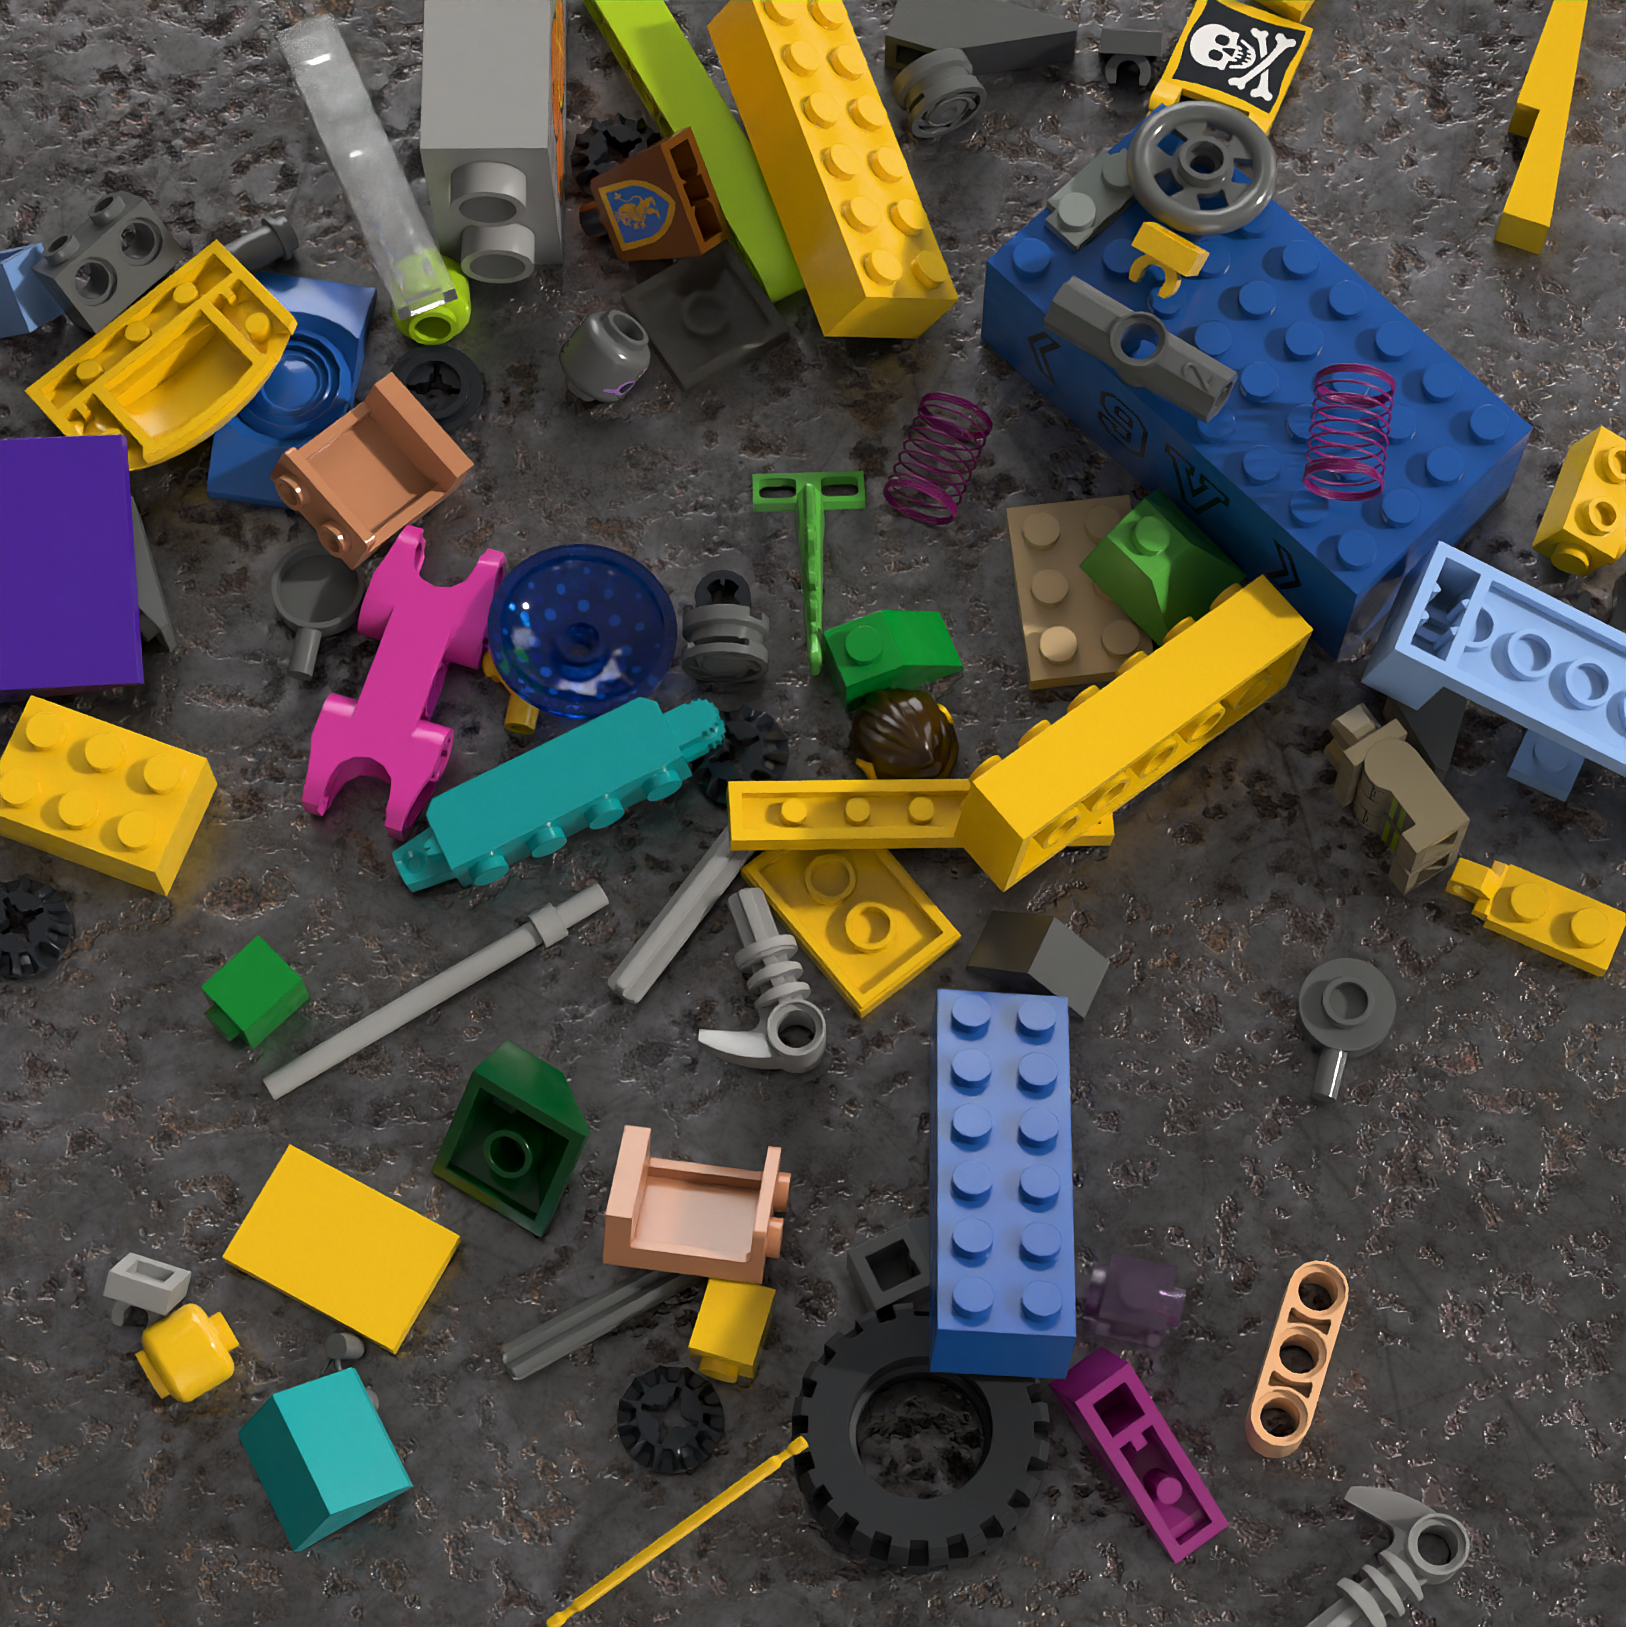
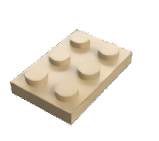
(1066, 619)

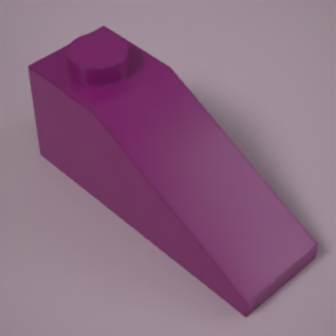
(1139, 1452)

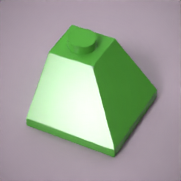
(1160, 566)

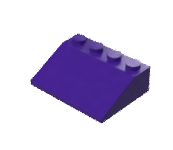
(67, 568)

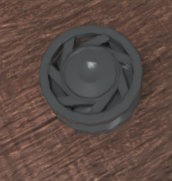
(938, 92)
(725, 643)

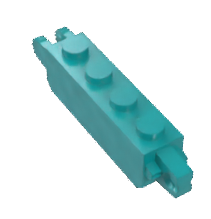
(558, 791)

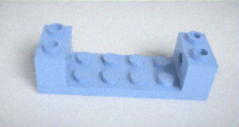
(1507, 651)

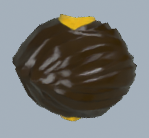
(903, 736)

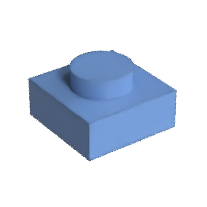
(1546, 765)

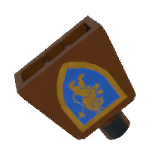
(657, 203)

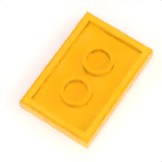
(854, 918)
(342, 1249)

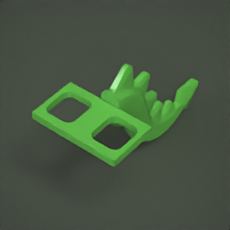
(810, 528)

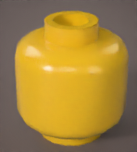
(187, 1353)

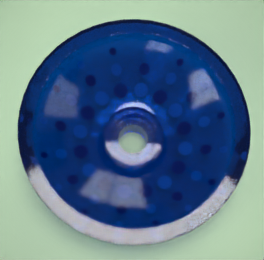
(589, 600)

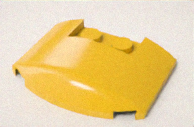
(172, 361)

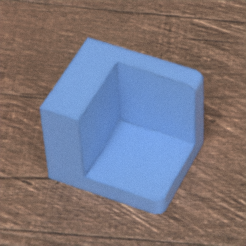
(23, 298)

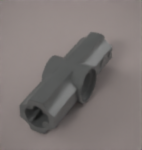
(1107, 327)

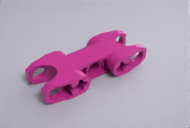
(390, 724)

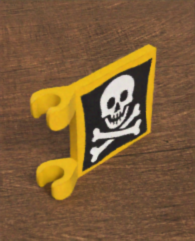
(1234, 59)

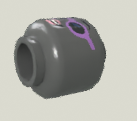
(605, 356)

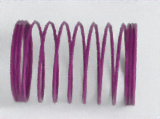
(946, 429)
(1347, 464)

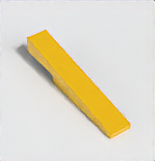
(1543, 118)

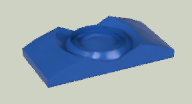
(305, 391)

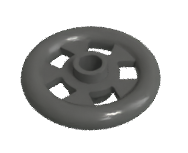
(1182, 209)

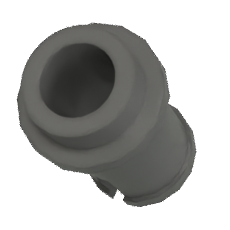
(265, 244)

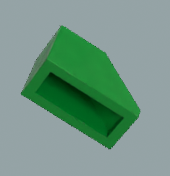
(886, 652)

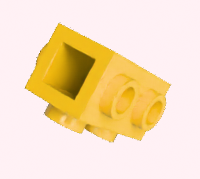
(1587, 506)

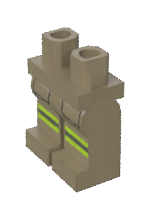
(1395, 796)

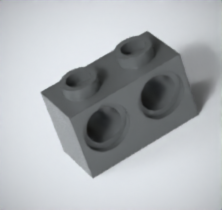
(116, 274)

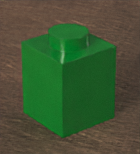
(253, 994)

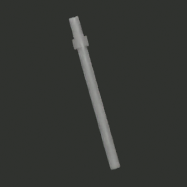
(544, 927)

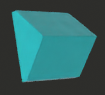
(322, 1456)

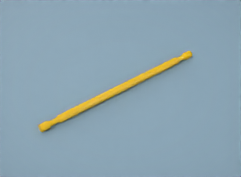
(678, 1532)

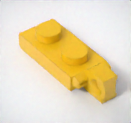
(1540, 913)

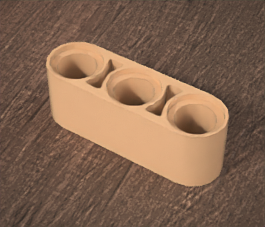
(1313, 1332)

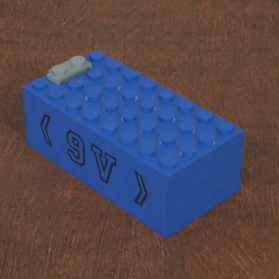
(1275, 314)

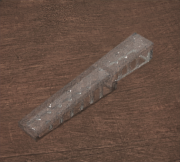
(365, 166)

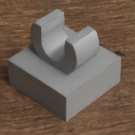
(146, 1285)

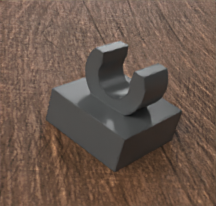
(1129, 45)

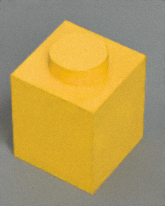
(732, 1328)

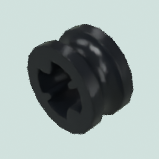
(723, 581)

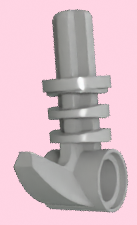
(781, 998)
(1401, 1565)

